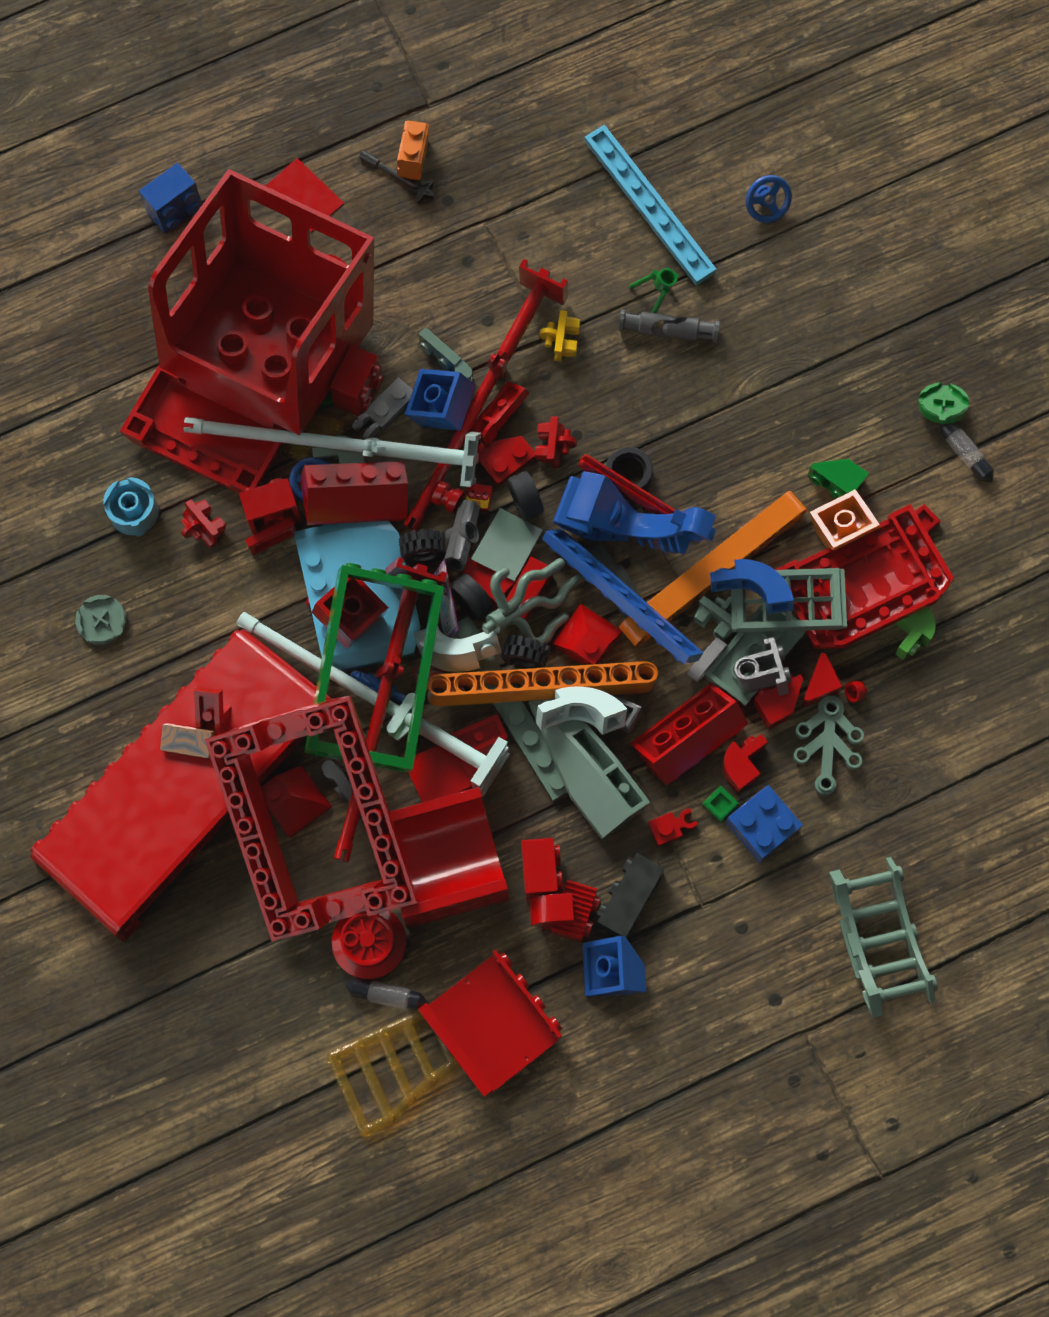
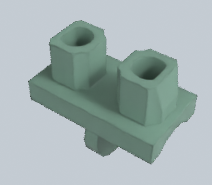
(719, 612)

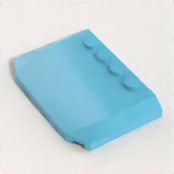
(370, 546)

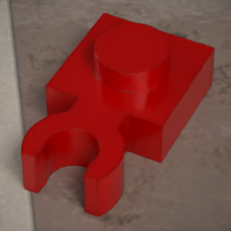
(668, 828)

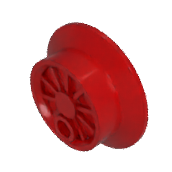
(369, 944)

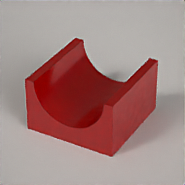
(449, 857)

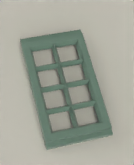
(837, 599)

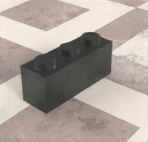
(629, 896)

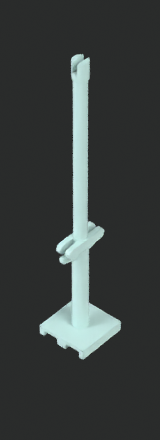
(372, 446)
(398, 727)

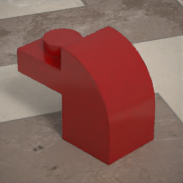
(737, 765)
(551, 910)

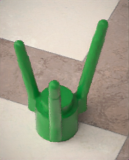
(663, 283)

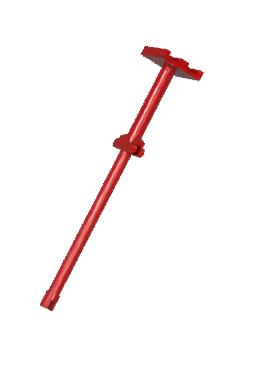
(540, 286)
(387, 673)

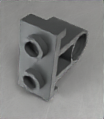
(766, 669)

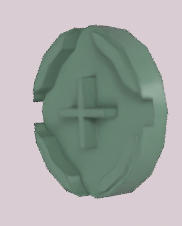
(101, 620)

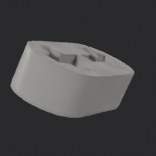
(707, 659)

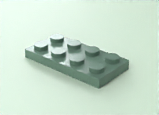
(745, 644)

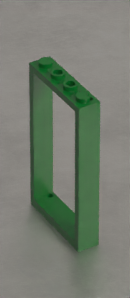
(403, 582)

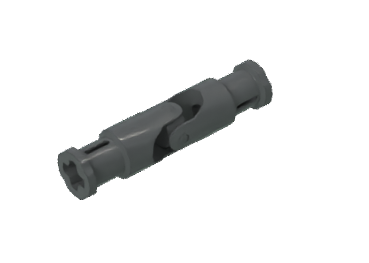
(681, 327)

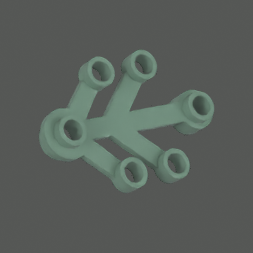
(829, 741)

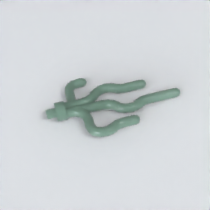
(512, 611)

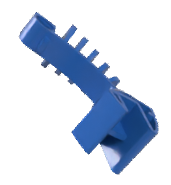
(600, 513)

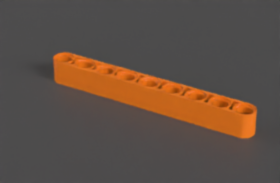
(741, 545)
(531, 690)

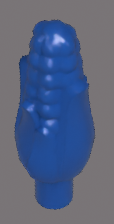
(374, 683)

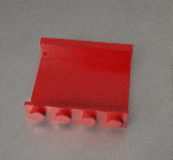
(492, 1023)

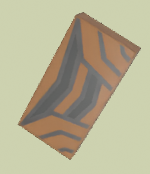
(185, 740)

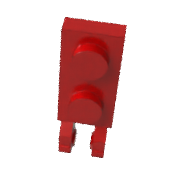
(499, 411)

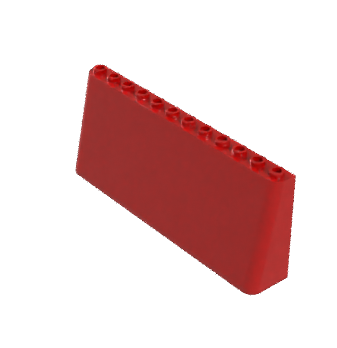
(165, 806)

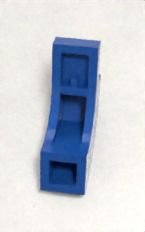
(757, 578)

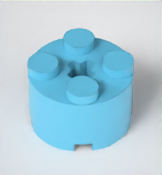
(142, 502)

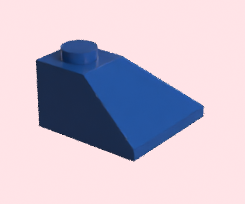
(612, 968)

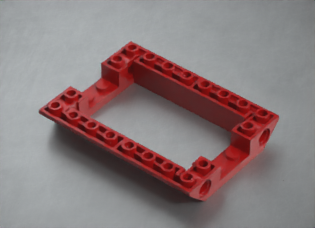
(257, 836)

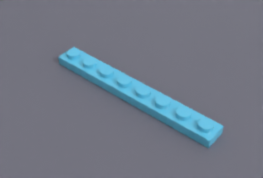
(650, 205)

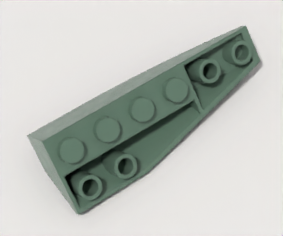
(592, 775)

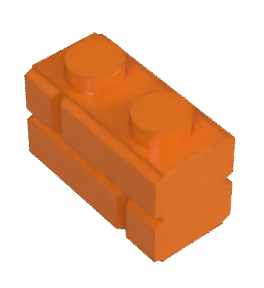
(413, 150)

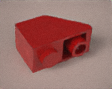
(775, 708)

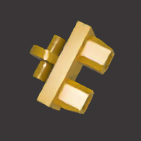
(563, 347)

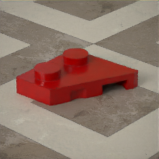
(505, 458)
(480, 737)

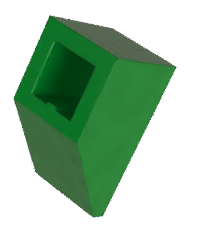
(838, 476)

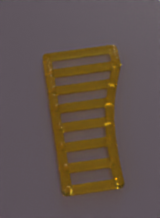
(410, 1096)

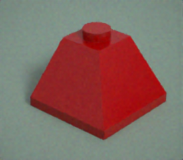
(587, 637)
(294, 800)

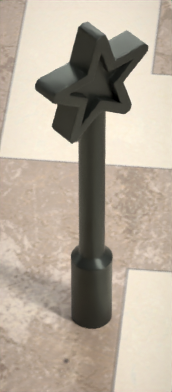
(419, 188)

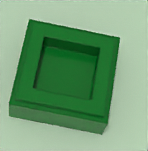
(720, 804)

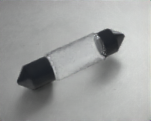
(967, 451)
(386, 994)

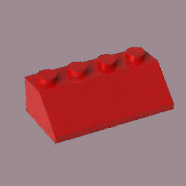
(354, 492)
(689, 733)

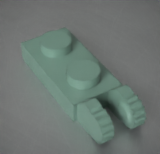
(446, 357)

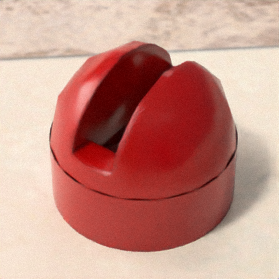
(855, 686)

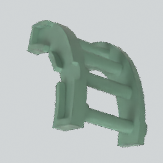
(857, 945)

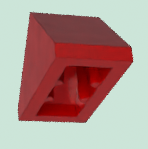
(823, 682)

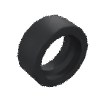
(637, 455)

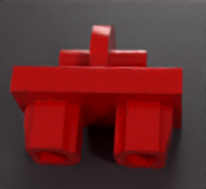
(558, 442)
(197, 524)

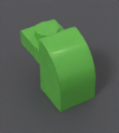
(919, 628)

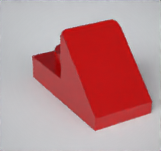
(209, 710)

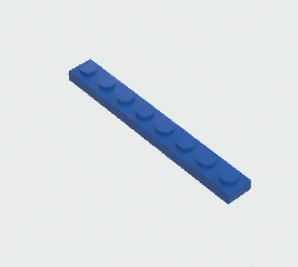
(624, 597)

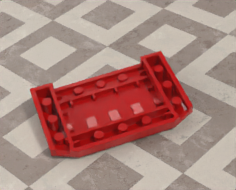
(886, 579)

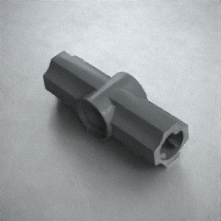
(462, 535)

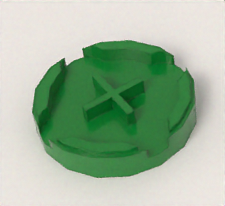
(943, 403)

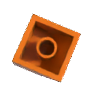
(843, 521)

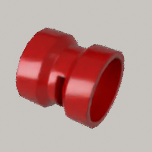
(448, 496)

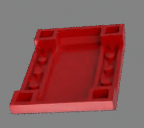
(159, 427)

